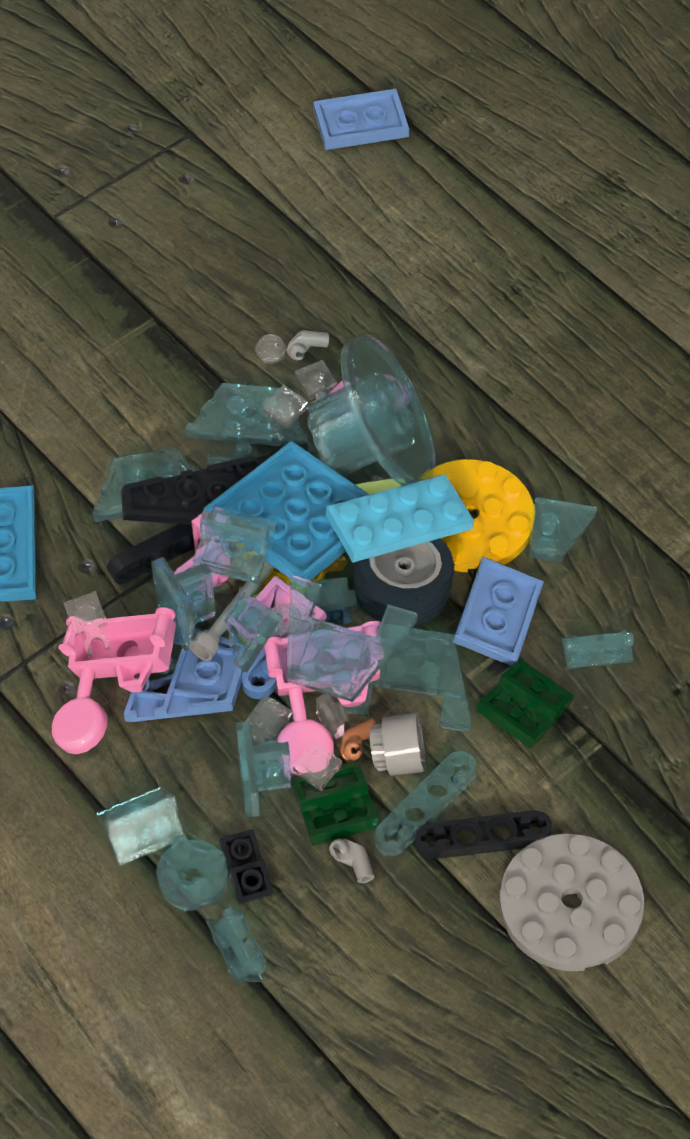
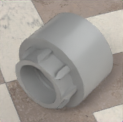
(398, 745)

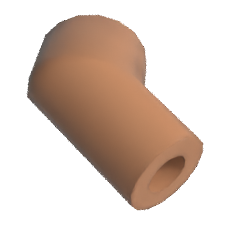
(353, 740)

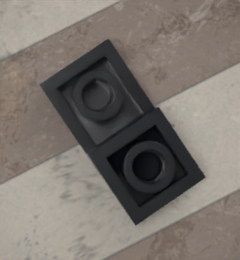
(246, 866)

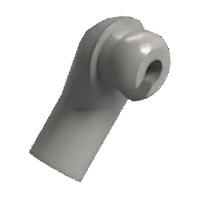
(304, 340)
(354, 856)

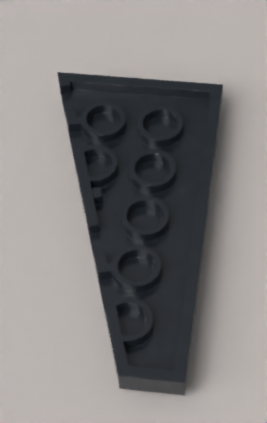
(184, 496)

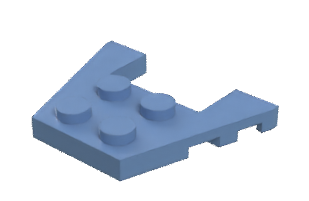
(194, 687)

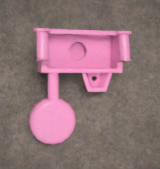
(136, 649)
(304, 731)

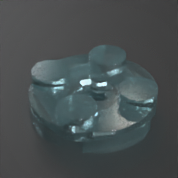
(200, 891)

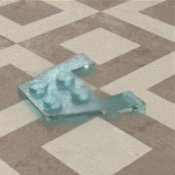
(333, 656)
(425, 665)

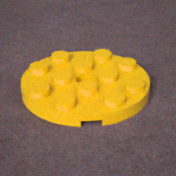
(502, 511)

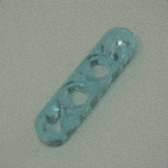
(423, 800)

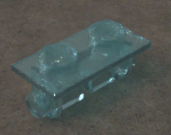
(598, 649)
(243, 959)

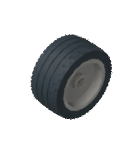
(407, 578)

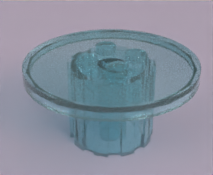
(373, 417)

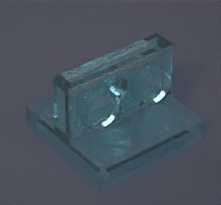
(234, 543)
(187, 594)
(261, 767)
(142, 825)

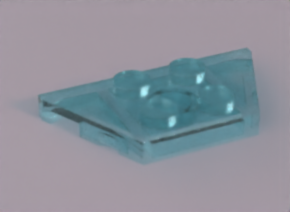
(238, 416)
(134, 469)

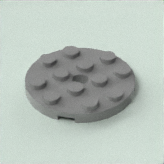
(564, 935)

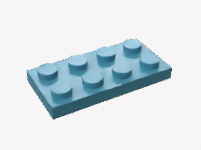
(399, 518)

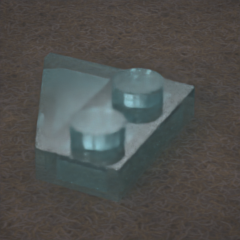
(557, 527)
(249, 629)

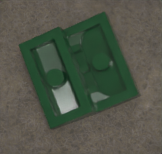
(525, 703)
(339, 807)

